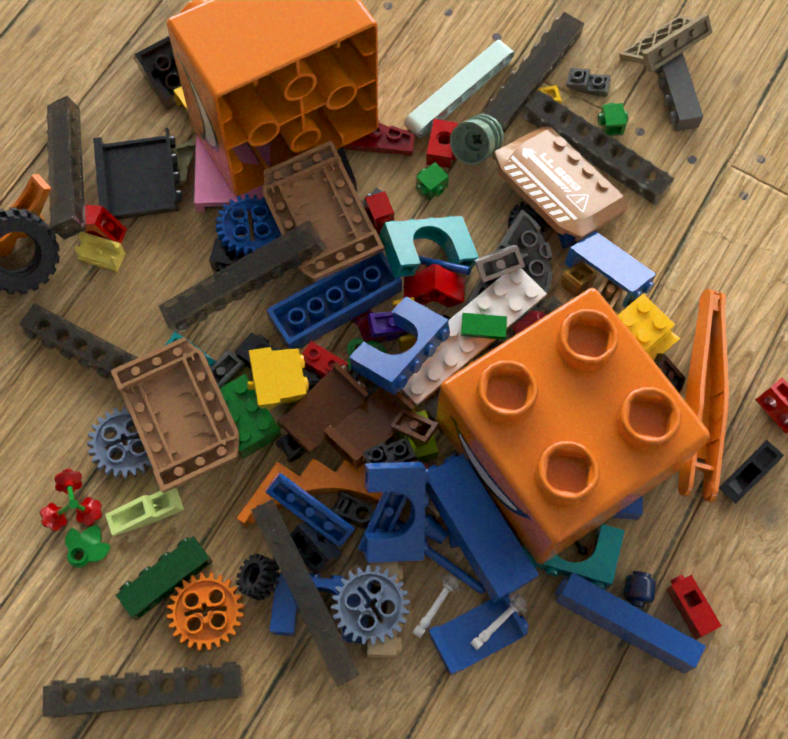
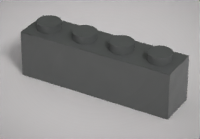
(679, 94)

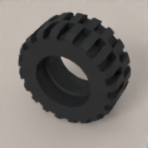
(45, 254)

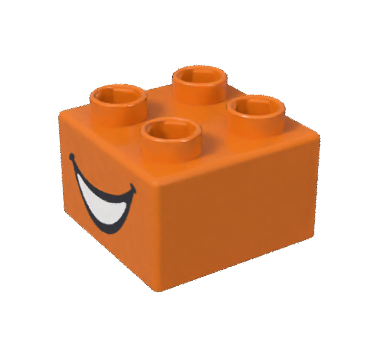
(276, 76)
(568, 424)

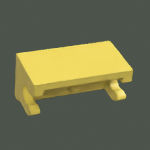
(100, 251)

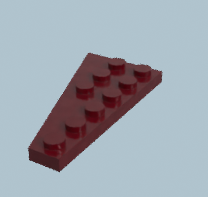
(385, 140)

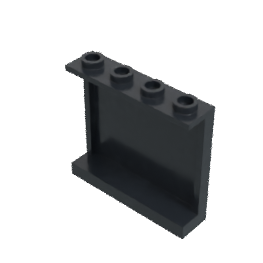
(138, 176)

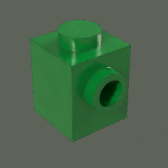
(613, 119)
(431, 181)

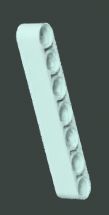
(459, 88)

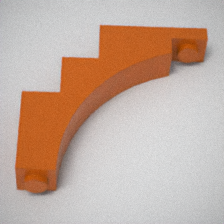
(315, 480)

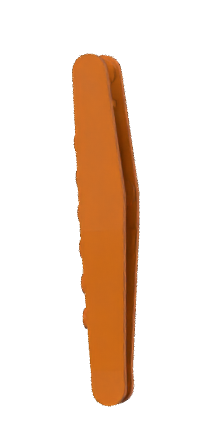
(708, 393)

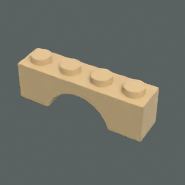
(391, 646)

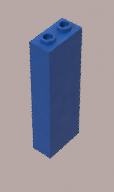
(479, 528)
(629, 623)

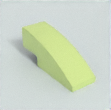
(144, 511)

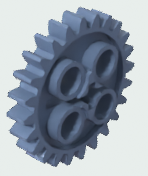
(130, 461)
(389, 593)

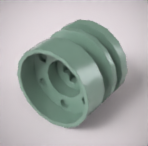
(467, 140)

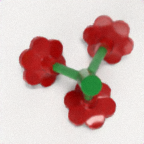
(87, 511)

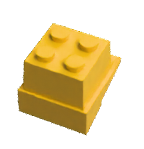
(649, 326)
(277, 376)

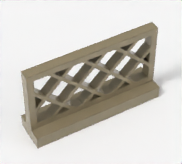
(668, 41)

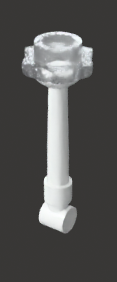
(450, 584)
(517, 604)

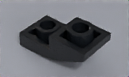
(393, 453)

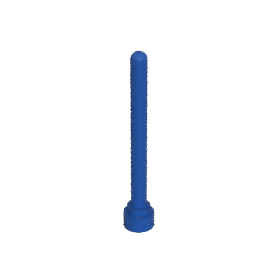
(449, 566)

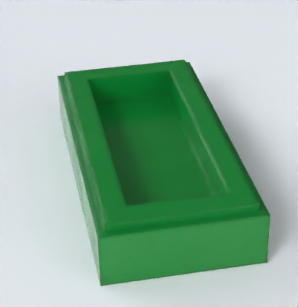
(483, 326)

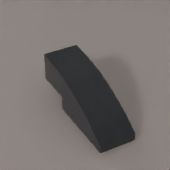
(751, 471)

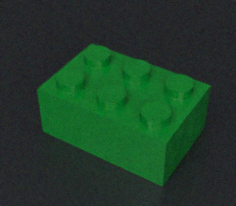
(254, 423)

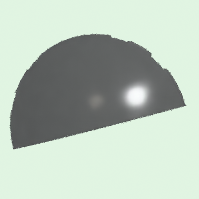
(534, 252)

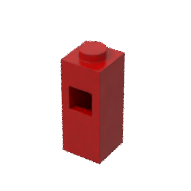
(693, 606)

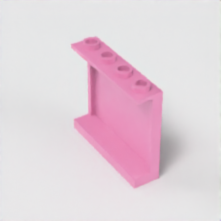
(209, 183)

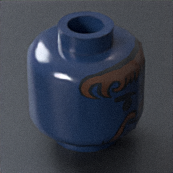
(639, 588)

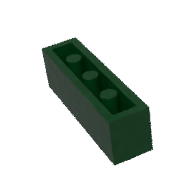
(160, 580)

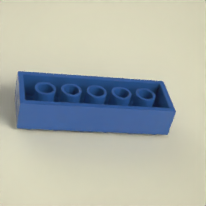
(333, 301)

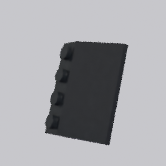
(160, 70)

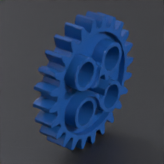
(230, 227)

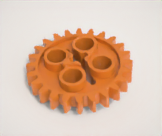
(204, 590)

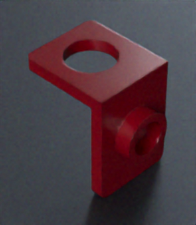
(364, 328)

